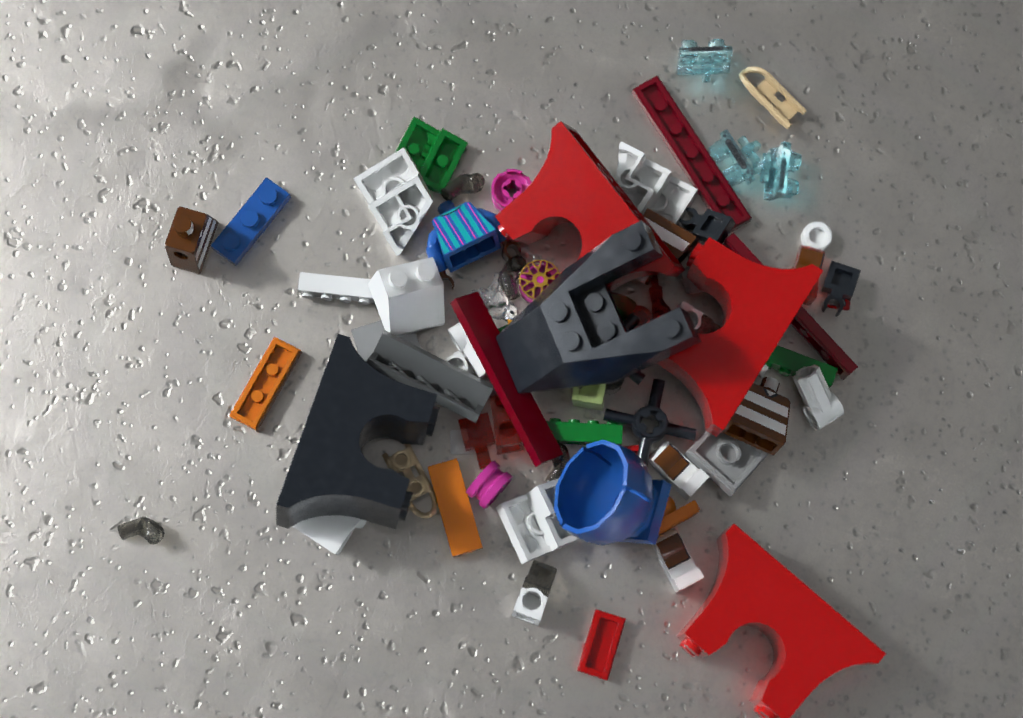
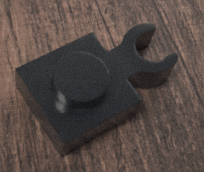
(708, 225)
(840, 284)

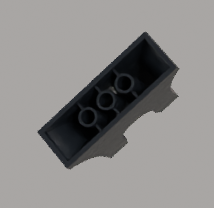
(348, 411)

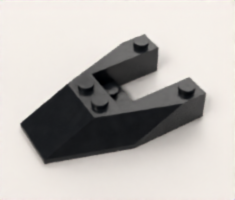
(575, 329)

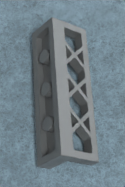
(420, 369)

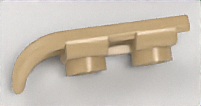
(765, 96)
(420, 485)

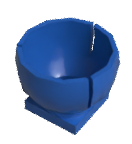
(610, 496)

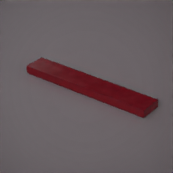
(689, 151)
(805, 323)
(520, 407)

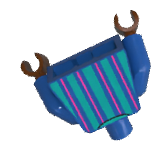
(464, 236)

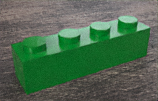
(789, 362)
(584, 433)

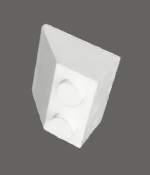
(409, 296)

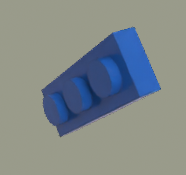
(251, 221)

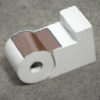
(677, 470)
(677, 560)

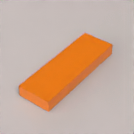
(265, 384)
(455, 507)

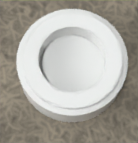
(817, 236)

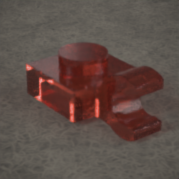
(478, 437)

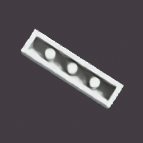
(335, 287)

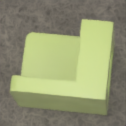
(589, 397)

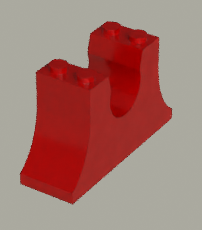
(580, 191)
(756, 310)
(804, 631)

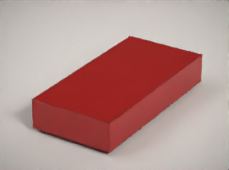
(601, 644)

